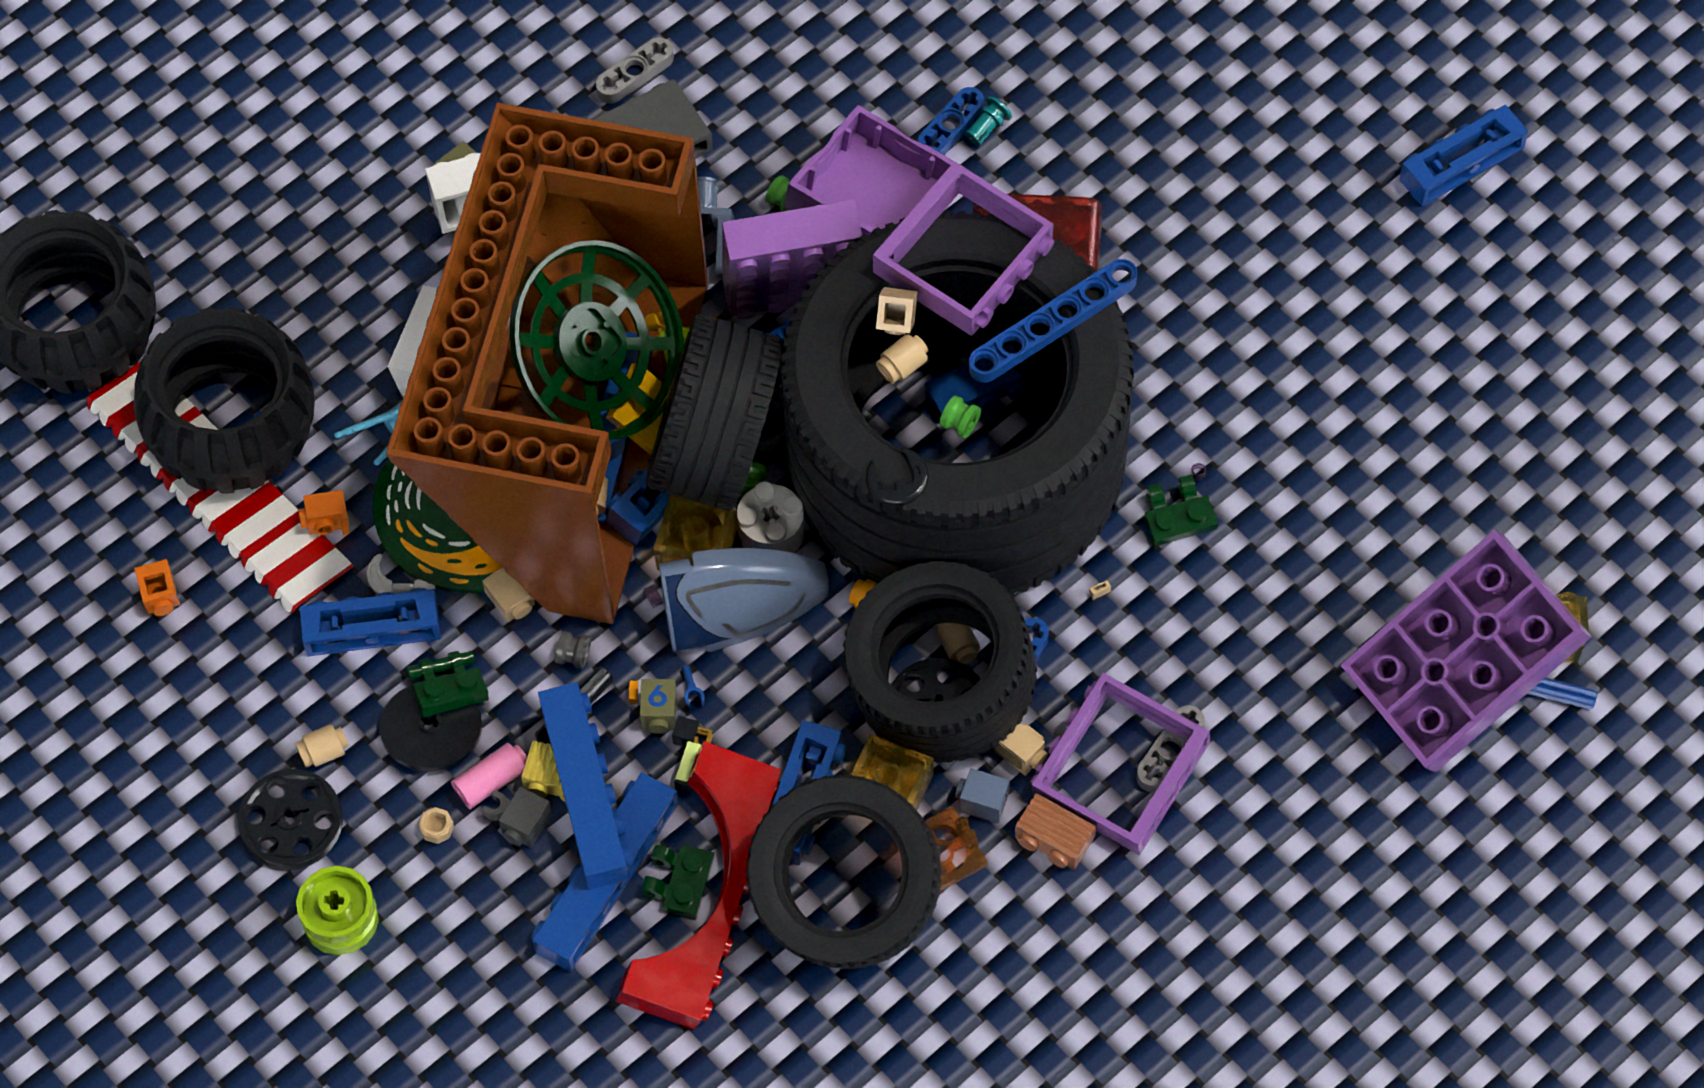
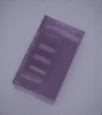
(653, 596)

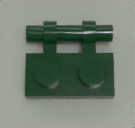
(448, 691)

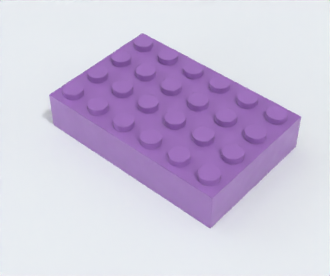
(777, 254)
(1465, 651)

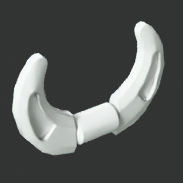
(381, 584)

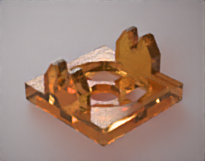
(967, 837)

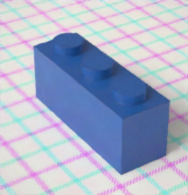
(973, 392)

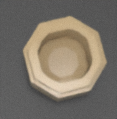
(436, 825)

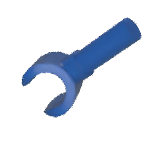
(691, 687)

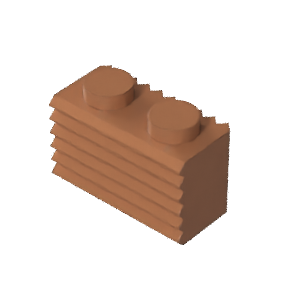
(1054, 832)

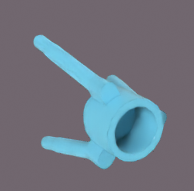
(388, 418)

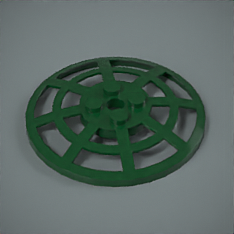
(608, 337)

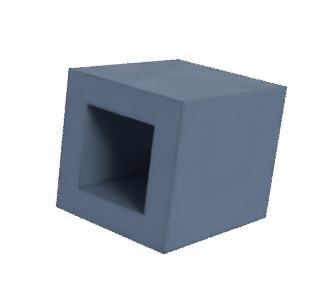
(983, 795)

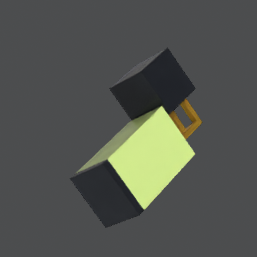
(686, 735)

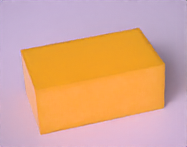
(633, 692)

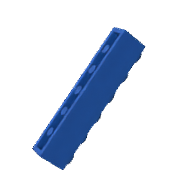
(584, 786)
(580, 911)

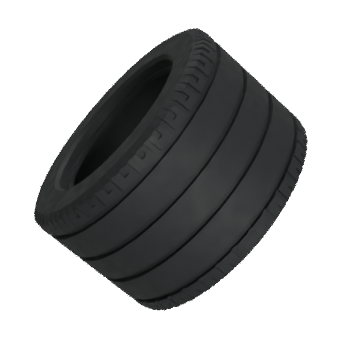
(1004, 514)

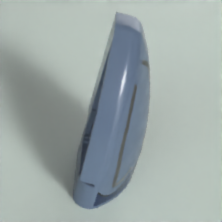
(737, 595)

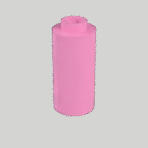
(489, 775)

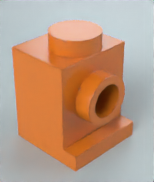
(324, 513)
(157, 587)

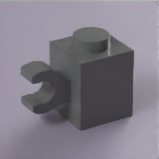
(521, 817)

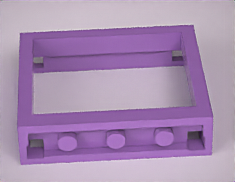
(950, 184)
(1079, 722)

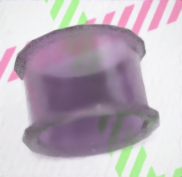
(1198, 466)

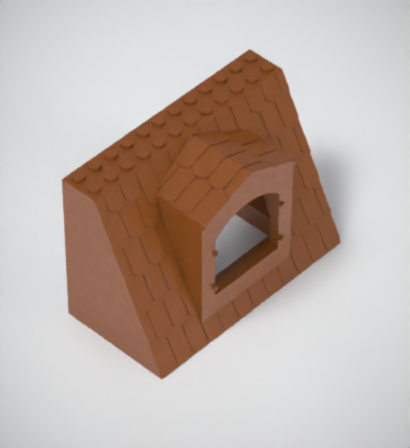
(465, 421)

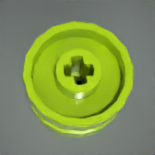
(337, 910)

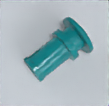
(990, 118)

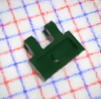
(1180, 519)
(688, 881)

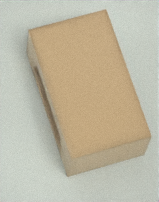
(1100, 589)

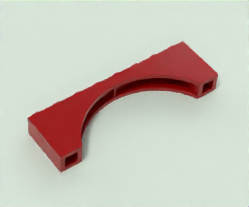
(681, 979)

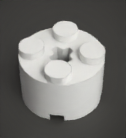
(771, 518)

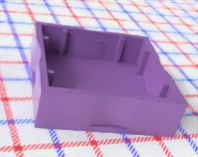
(873, 166)

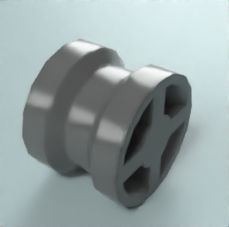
(573, 649)

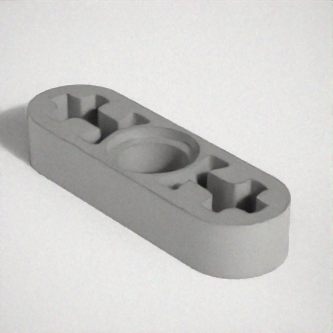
(628, 82)
(1150, 762)

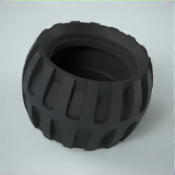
(224, 344)
(97, 350)

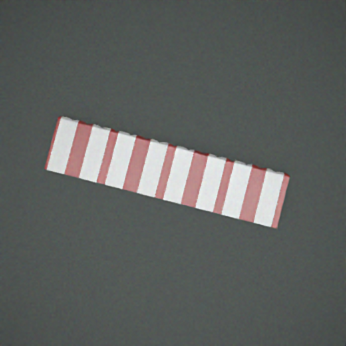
(255, 522)

